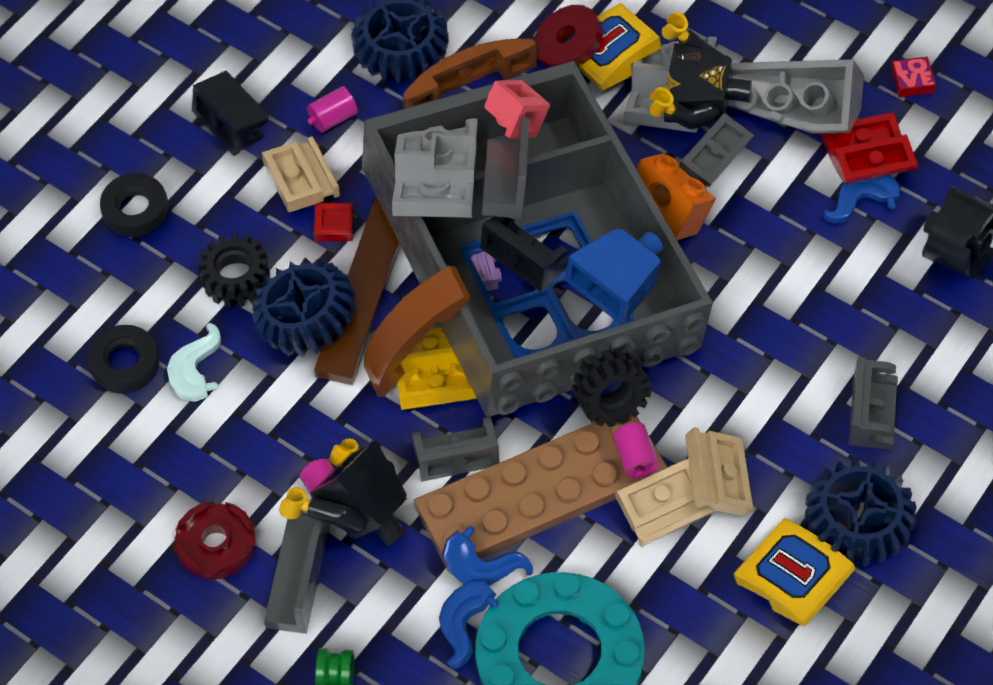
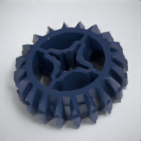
(399, 46)
(304, 307)
(892, 514)

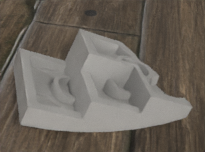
(646, 77)
(436, 172)

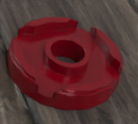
(562, 23)
(221, 560)

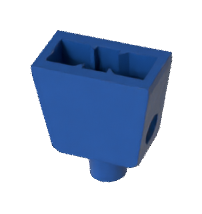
(616, 271)

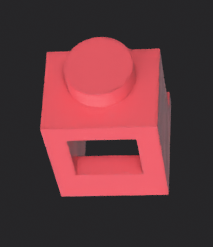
(513, 99)

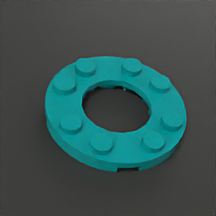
(560, 594)

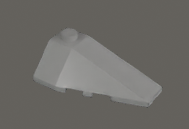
(804, 94)

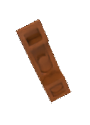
(506, 56)
(408, 322)

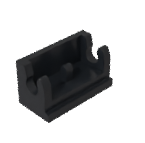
(228, 111)
(522, 252)

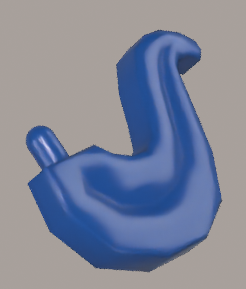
(879, 188)
(467, 566)
(456, 611)

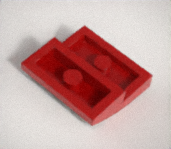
(870, 149)

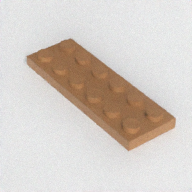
(530, 490)

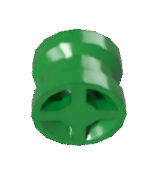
(334, 667)

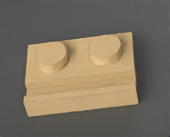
(300, 174)
(719, 472)
(661, 503)

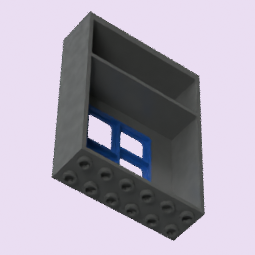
(574, 182)

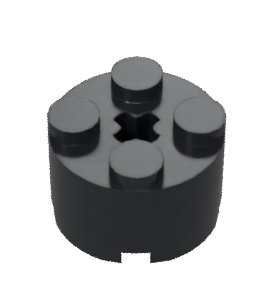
(960, 233)

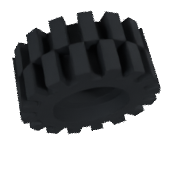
(228, 253)
(619, 402)

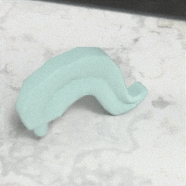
(182, 366)

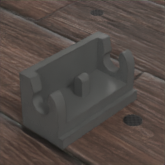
(716, 150)
(873, 404)
(456, 452)

